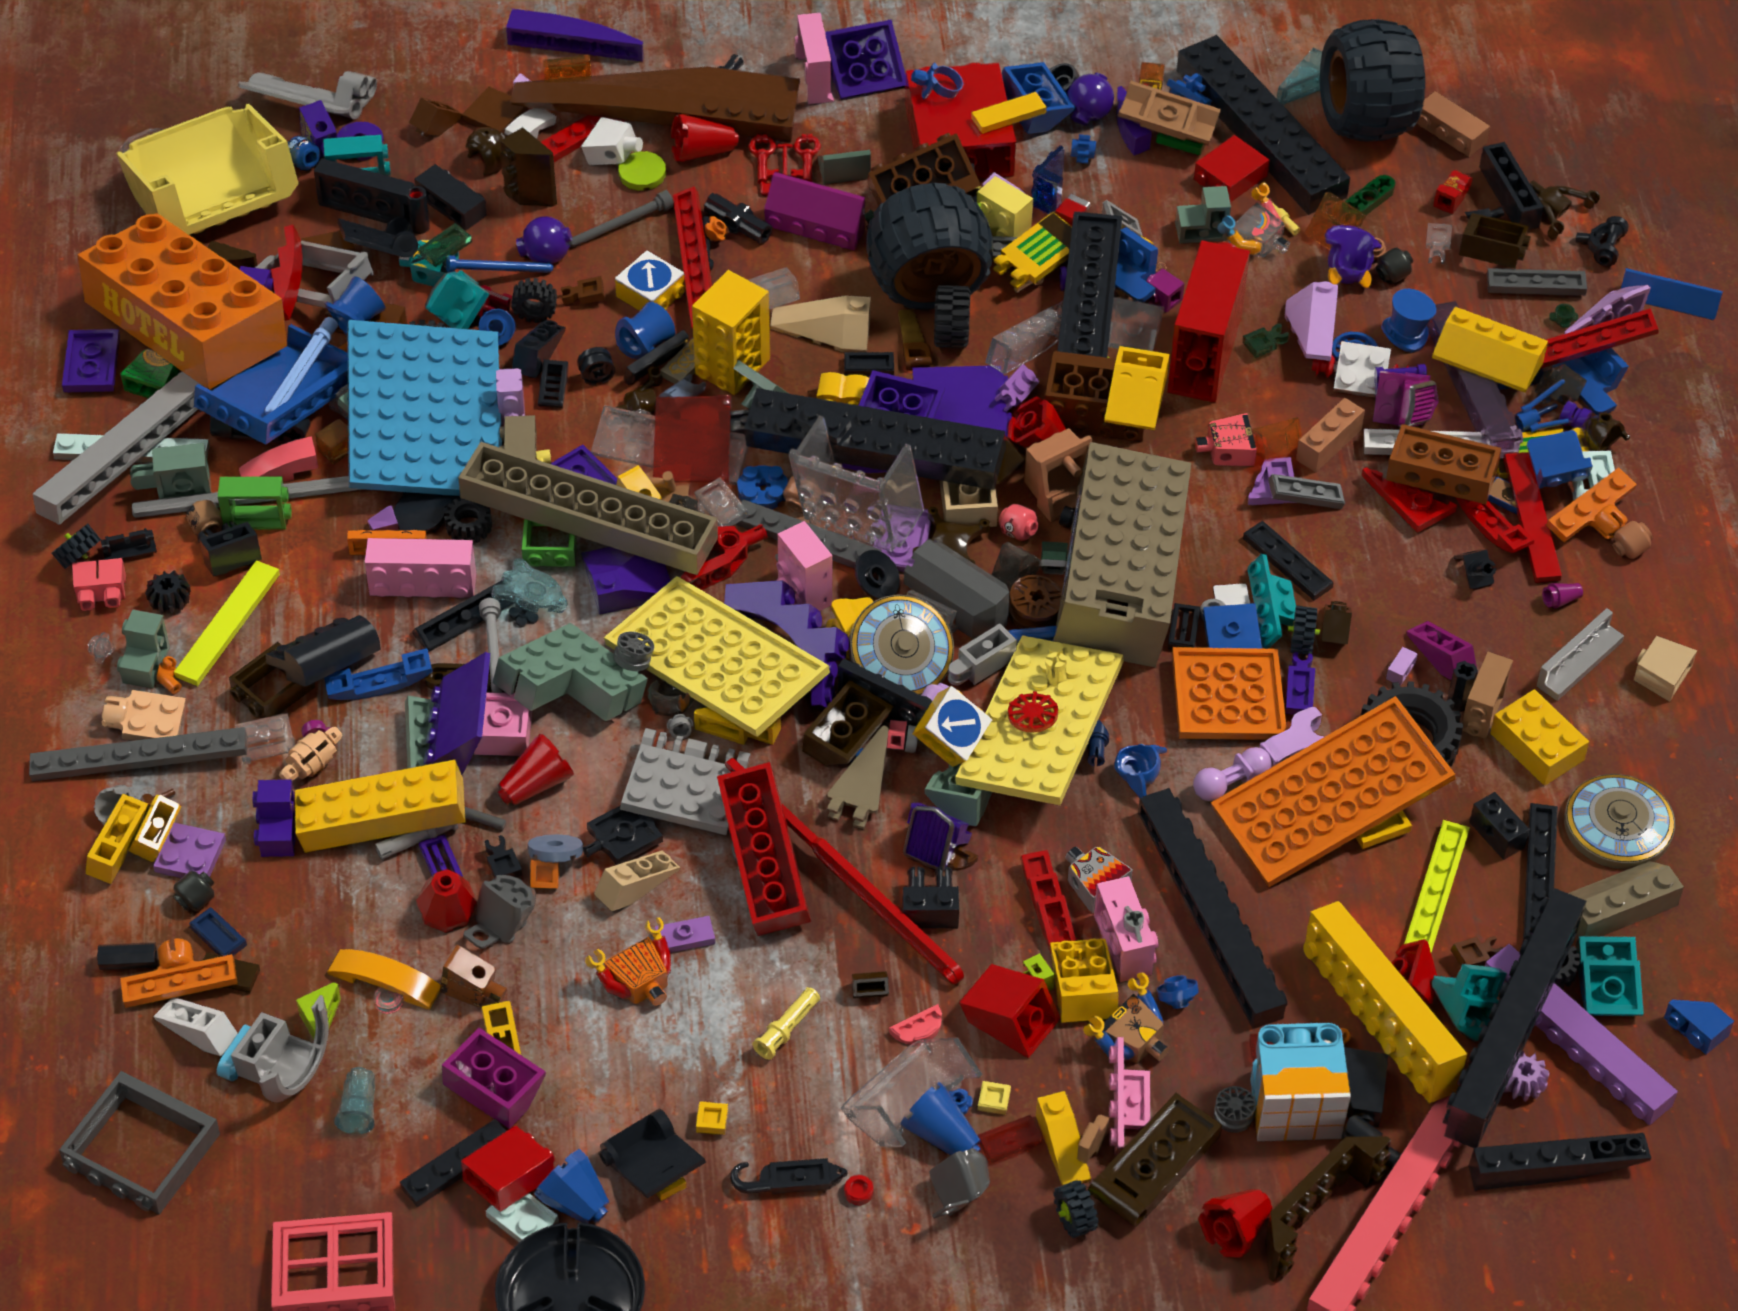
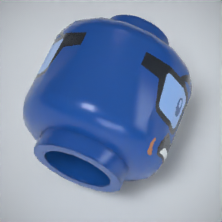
(303, 152)

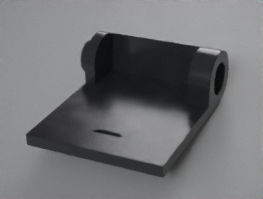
(396, 239)
(650, 1154)

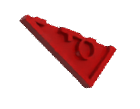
(1409, 502)

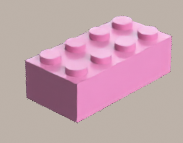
(420, 567)

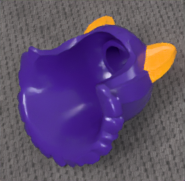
(1350, 255)

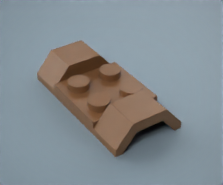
(1169, 113)

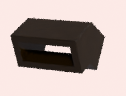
(870, 978)

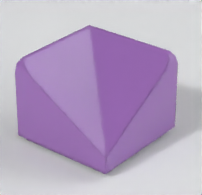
(383, 520)

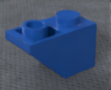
(1699, 1022)

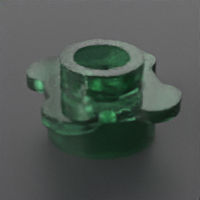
(1564, 315)

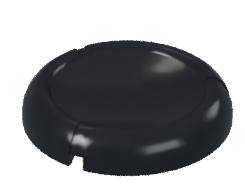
(570, 1272)

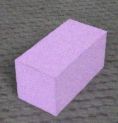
(1401, 666)

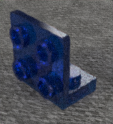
(1048, 182)

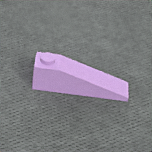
(1614, 305)

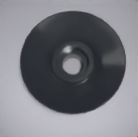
(877, 574)

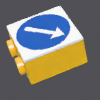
(650, 281)
(952, 726)

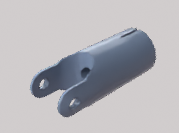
(684, 388)

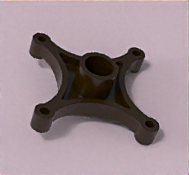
(953, 535)

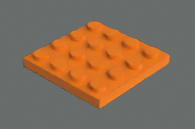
(1228, 693)

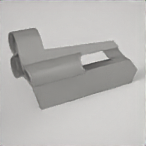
(351, 96)

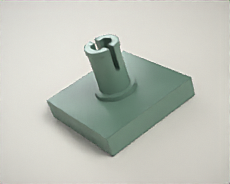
(758, 380)

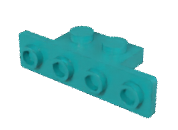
(1273, 600)

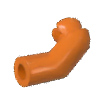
(165, 675)

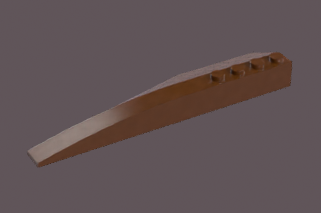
(729, 97)

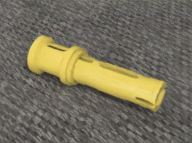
(779, 1031)

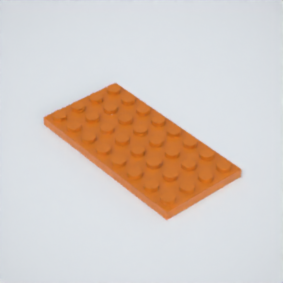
(1332, 791)

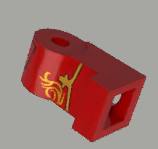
(1455, 189)

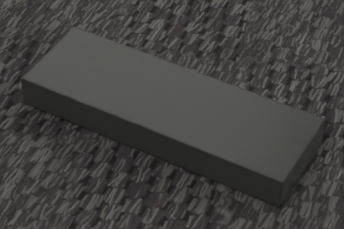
(1306, 491)

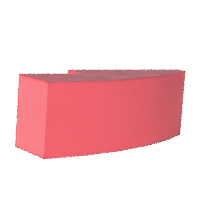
(283, 461)

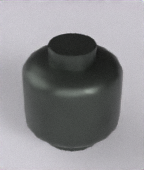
(1394, 265)
(193, 890)

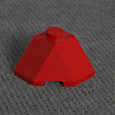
(1417, 968)

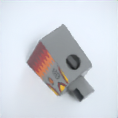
(1093, 868)

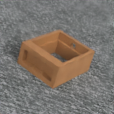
(1486, 695)

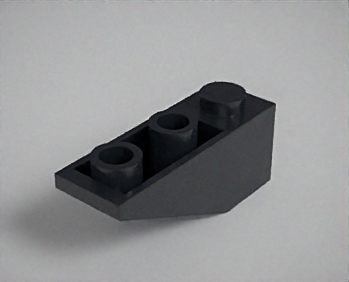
(536, 347)

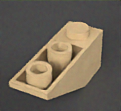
(633, 879)

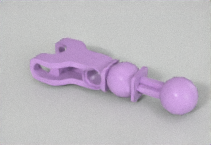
(1212, 783)

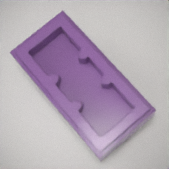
(688, 934)

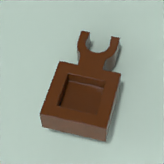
(586, 292)
(1474, 952)

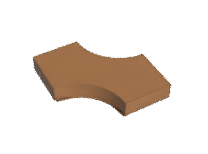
(1093, 1138)

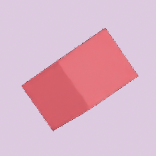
(897, 734)

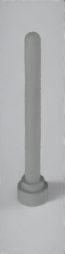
(490, 611)

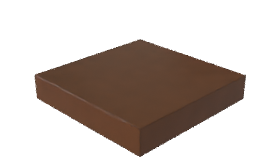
(493, 110)

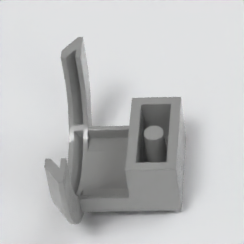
(278, 1059)

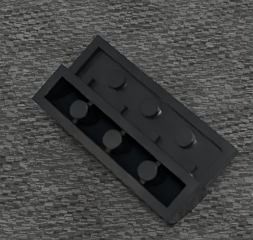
(325, 650)

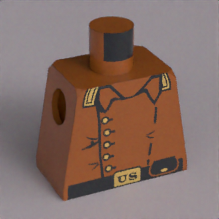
(470, 979)

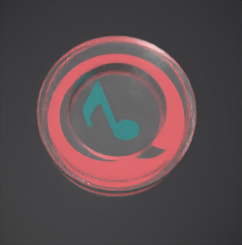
(387, 1001)

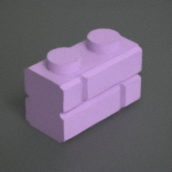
(510, 393)

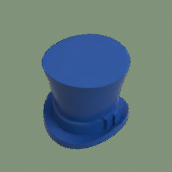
(356, 303)
(1409, 319)
(644, 331)

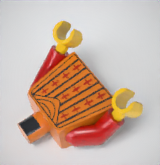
(638, 970)

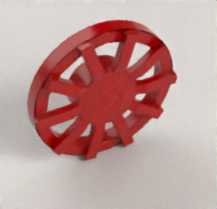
(1033, 712)

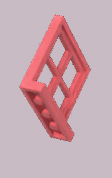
(334, 1298)

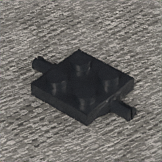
(622, 835)

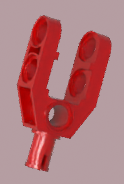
(732, 553)

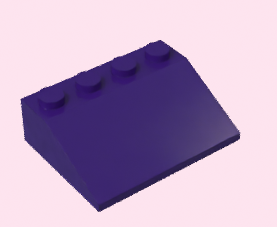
(899, 396)
(458, 713)

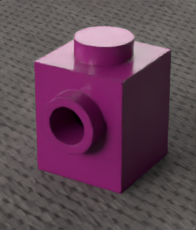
(1168, 289)

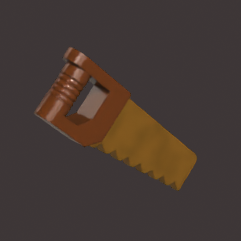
(913, 340)

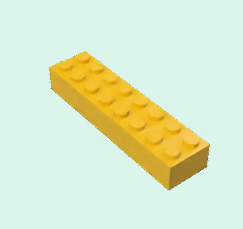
(1384, 1002)

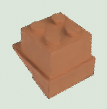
(1055, 470)

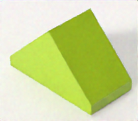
(332, 999)

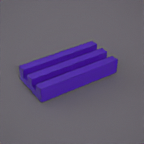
(428, 860)

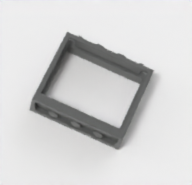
(158, 1102)

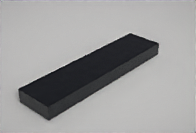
(1288, 560)

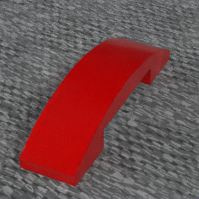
(1496, 526)

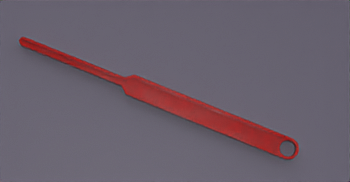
(871, 896)

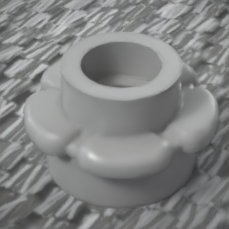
(682, 730)

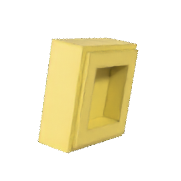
(994, 1098)

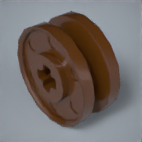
(1034, 602)

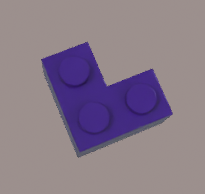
(275, 817)

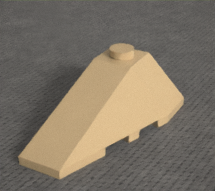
(833, 321)

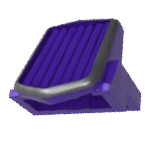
(933, 836)

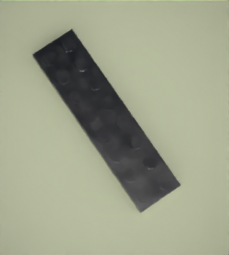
(1090, 284)

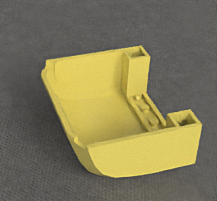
(210, 169)

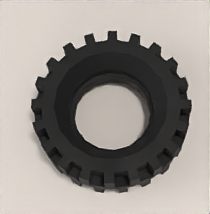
(1428, 710)

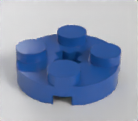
(761, 475)

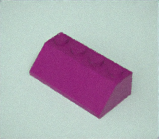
(815, 211)

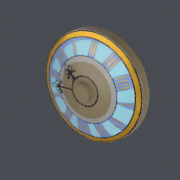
(903, 642)
(1619, 821)

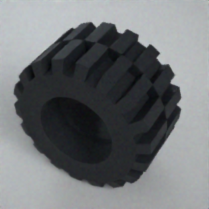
(952, 316)

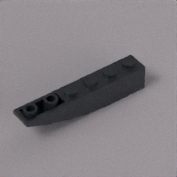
(1554, 1160)

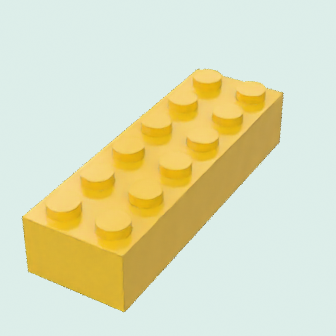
(379, 806)

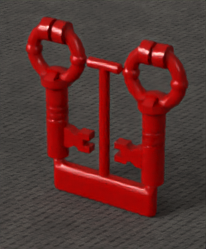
(762, 156)

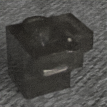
(1568, 391)

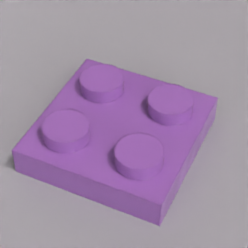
(189, 850)

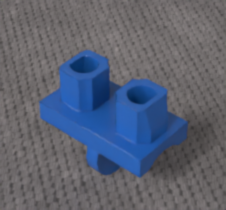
(1190, 89)

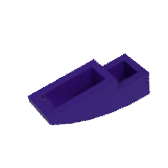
(1134, 136)

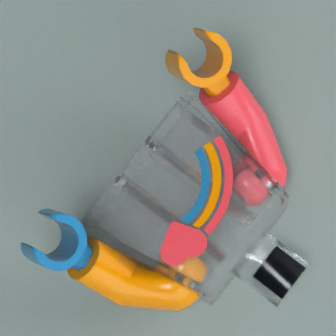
(1258, 228)

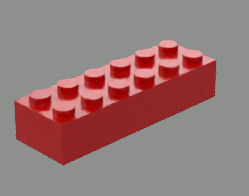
(763, 849)

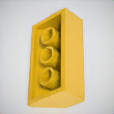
(1490, 349)

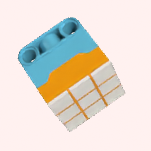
(1300, 1082)

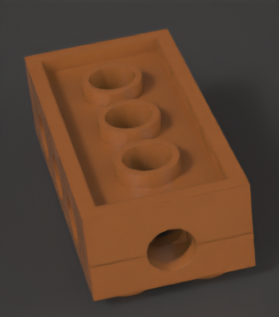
(1443, 464)

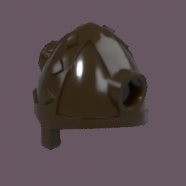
(1603, 431)

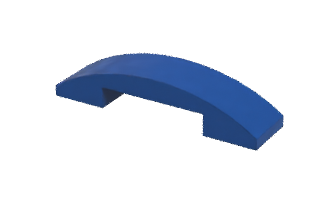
(381, 680)

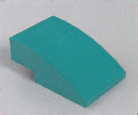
(1610, 976)

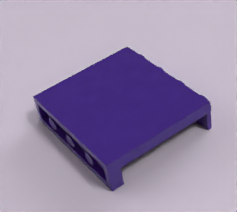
(968, 395)

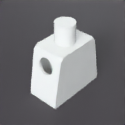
(610, 142)

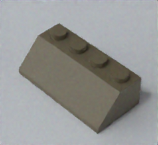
(1627, 898)

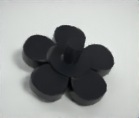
(522, 615)

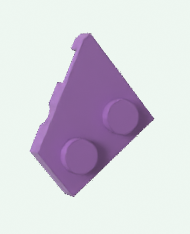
(1261, 492)

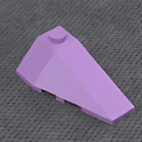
(1313, 318)

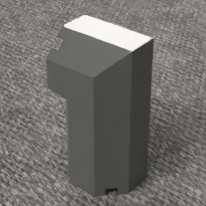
(960, 585)

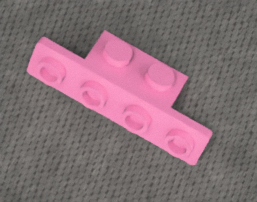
(1131, 1097)

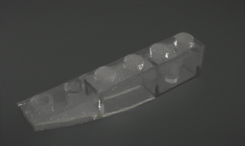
(1025, 340)

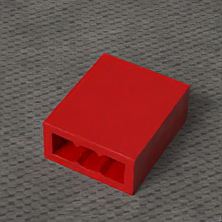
(1232, 165)
(507, 1168)

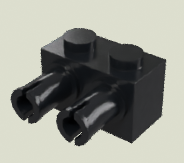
(229, 548)
(931, 905)

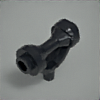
(1606, 253)

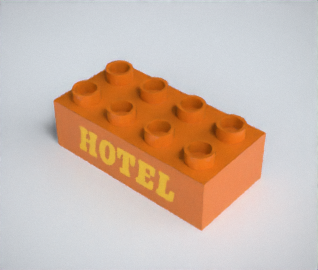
(182, 300)

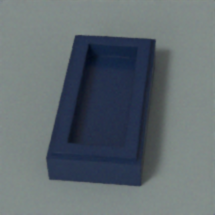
(217, 933)

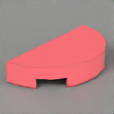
(920, 1026)

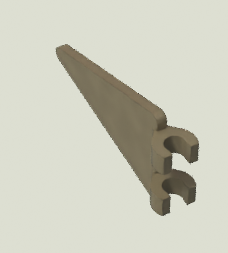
(861, 782)

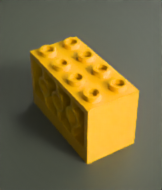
(730, 327)

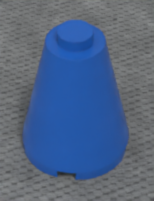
(941, 1122)

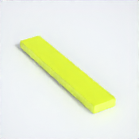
(226, 623)
(1438, 883)

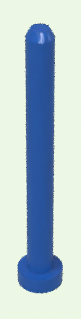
(453, 264)

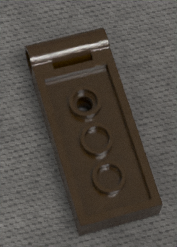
(1163, 1150)

